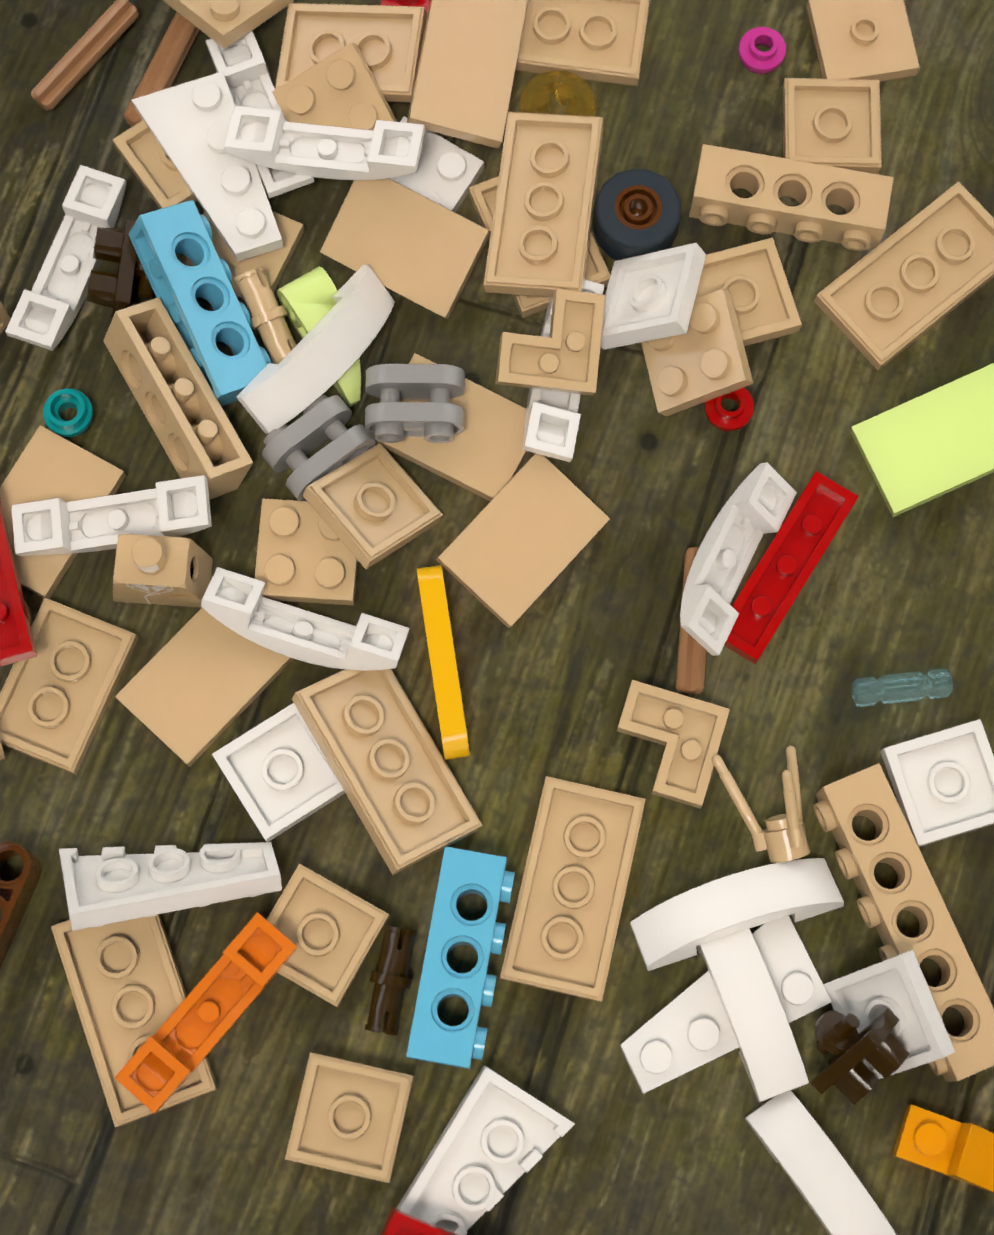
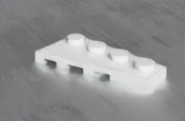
(192, 130)
(143, 885)
(695, 1024)
(482, 1153)

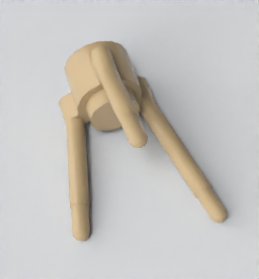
(786, 832)

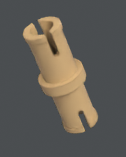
(266, 313)

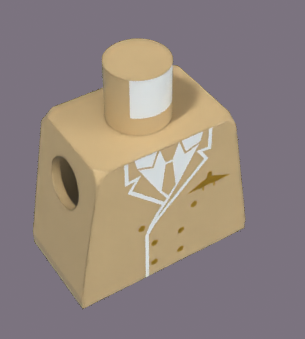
(158, 570)

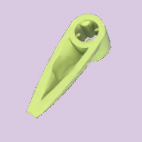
(306, 303)

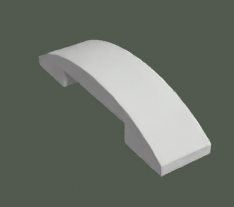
(252, 87)
(322, 150)
(63, 281)
(322, 355)
(552, 415)
(94, 523)
(725, 553)
(300, 633)
(733, 905)
(754, 1014)
(817, 1168)

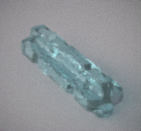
(902, 687)

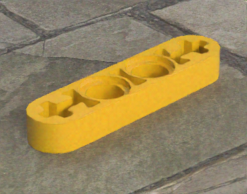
(443, 662)

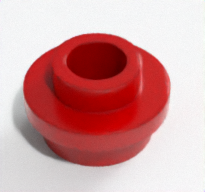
(730, 420)

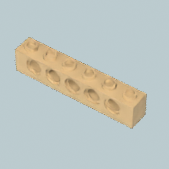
(960, 987)

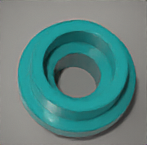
(61, 401)

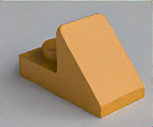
(947, 1147)

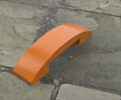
(206, 1013)

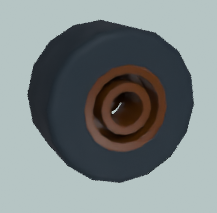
(632, 233)

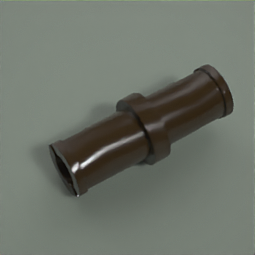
(390, 980)

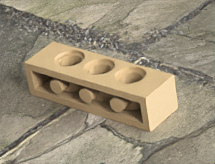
(813, 185)
(176, 397)

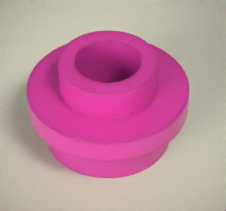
(758, 61)

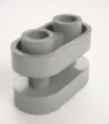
(433, 420)
(320, 421)

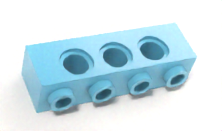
(184, 231)
(460, 874)

